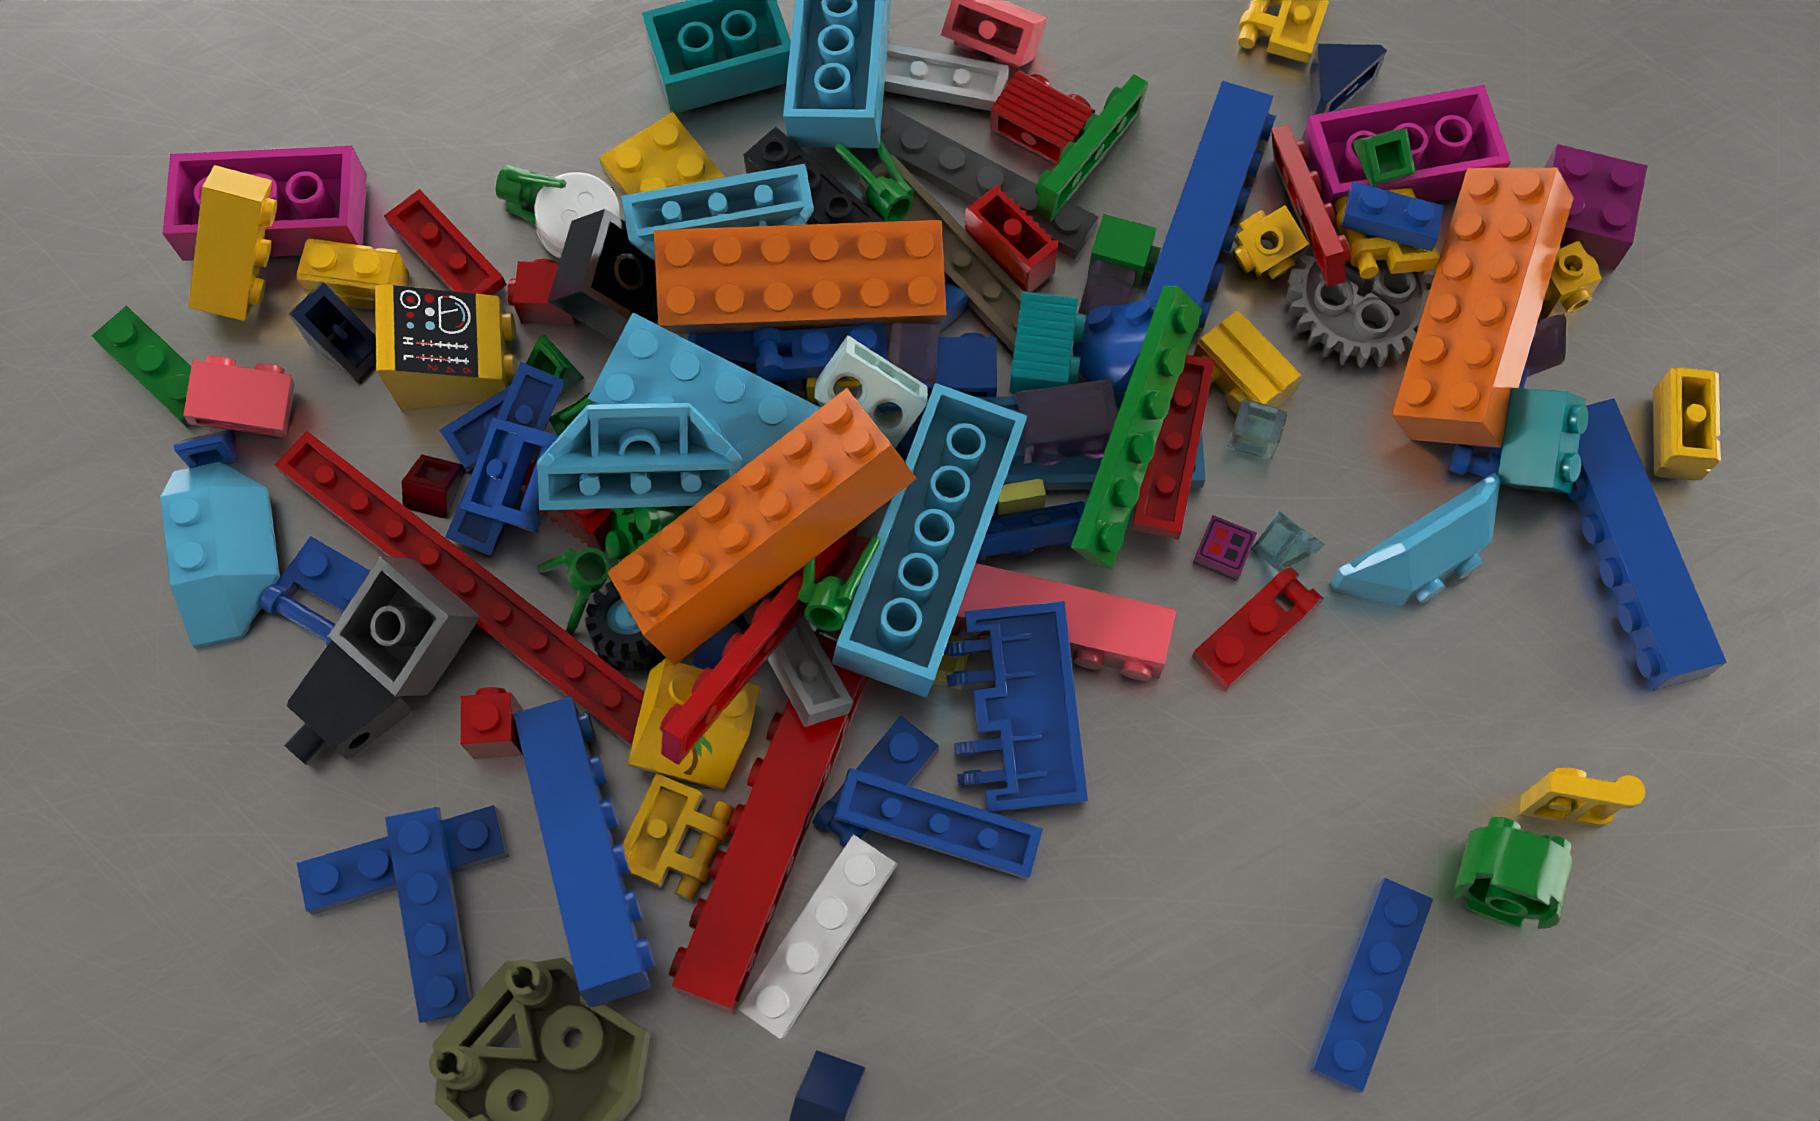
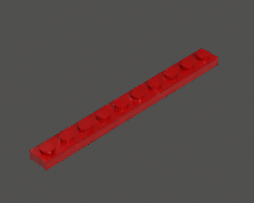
(503, 612)

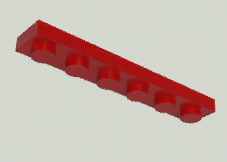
(745, 655)

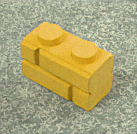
(350, 270)
(1247, 364)
(1686, 424)

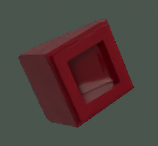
(432, 485)

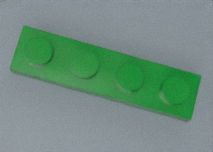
(1095, 141)

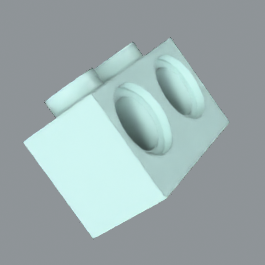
(879, 384)

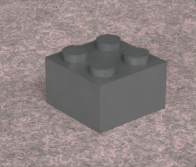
(404, 626)

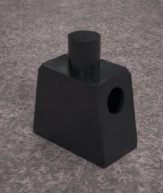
(341, 707)

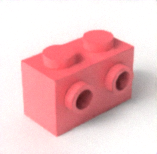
(996, 29)
(239, 397)

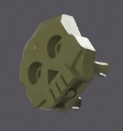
(543, 1001)

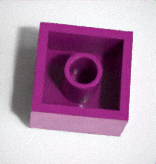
(1604, 202)

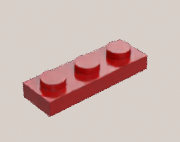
(443, 247)

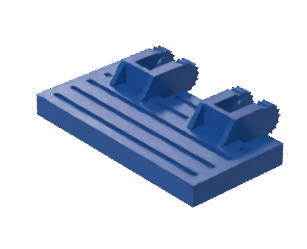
(1029, 706)

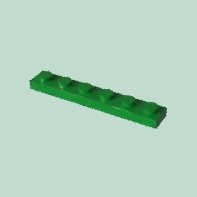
(1137, 428)

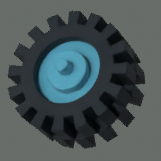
(616, 632)

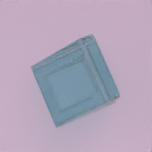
(1257, 429)
(1285, 543)

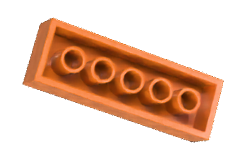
(799, 276)
(1483, 305)
(760, 527)

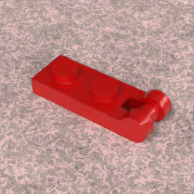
(1255, 629)

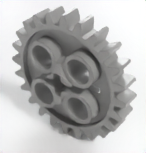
(1342, 326)

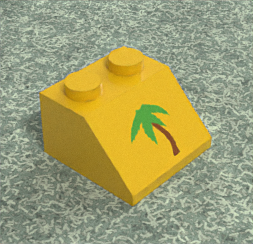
(719, 748)

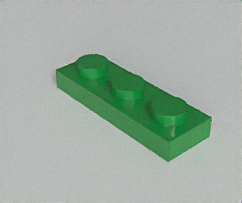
(147, 359)

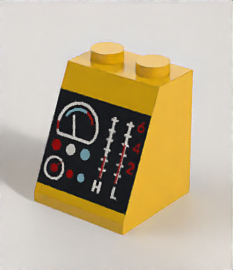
(442, 346)

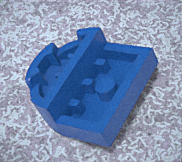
(1113, 342)

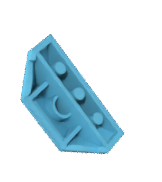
(743, 200)
(634, 458)
(218, 550)
(1426, 551)

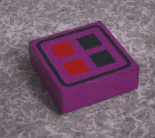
(1225, 547)

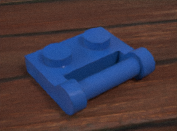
(501, 474)
(320, 573)

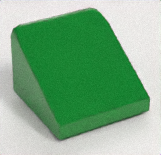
(1385, 156)

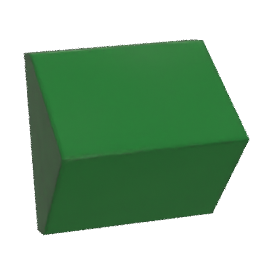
(551, 360)

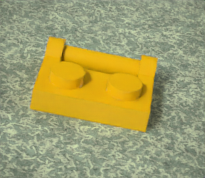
(1580, 800)

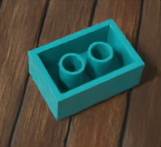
(717, 49)

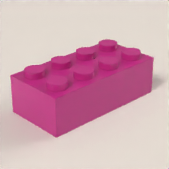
(1444, 134)
(315, 189)

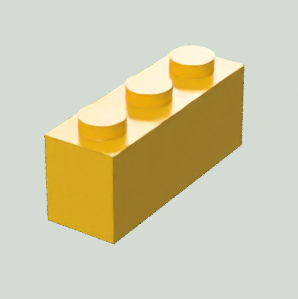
(231, 243)

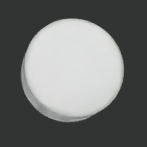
(559, 206)

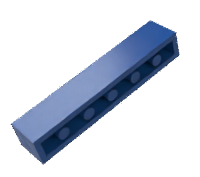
(1213, 195)
(1640, 556)
(582, 853)

